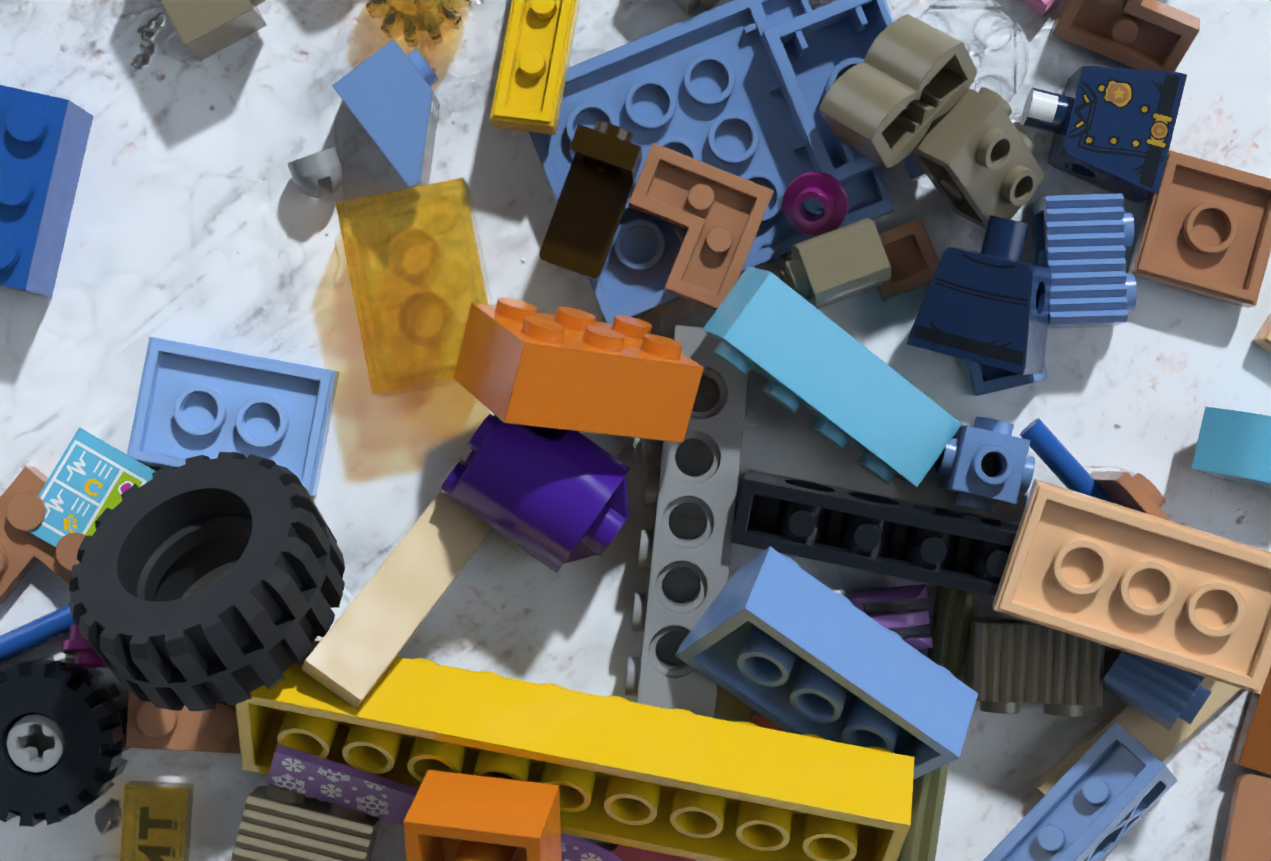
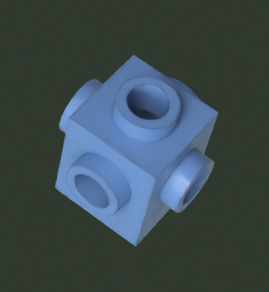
(962, 465)

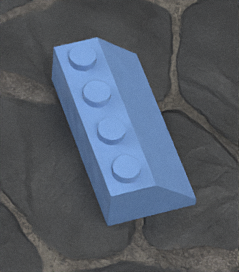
(826, 666)

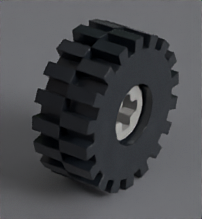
(85, 733)

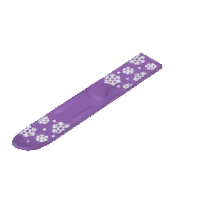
(377, 794)

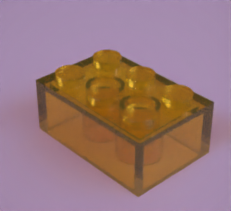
(413, 280)

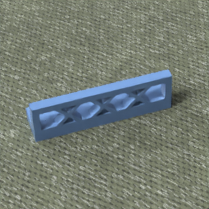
(1090, 804)

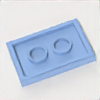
(229, 401)

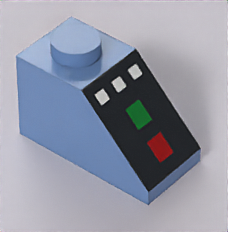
(396, 108)

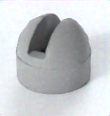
(316, 166)

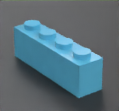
(831, 376)

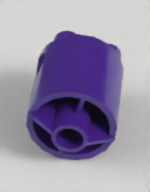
(542, 489)

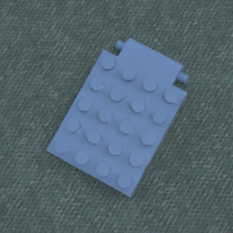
(735, 94)

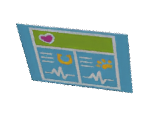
(85, 484)

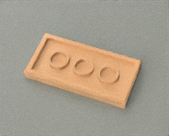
(1141, 586)

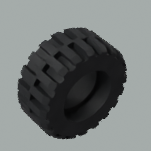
(239, 627)

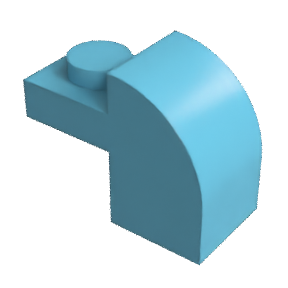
(1234, 446)

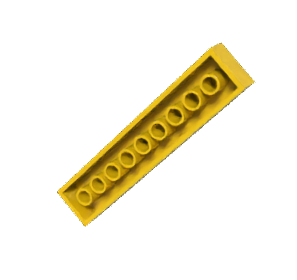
(620, 765)

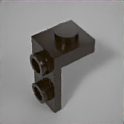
(592, 199)

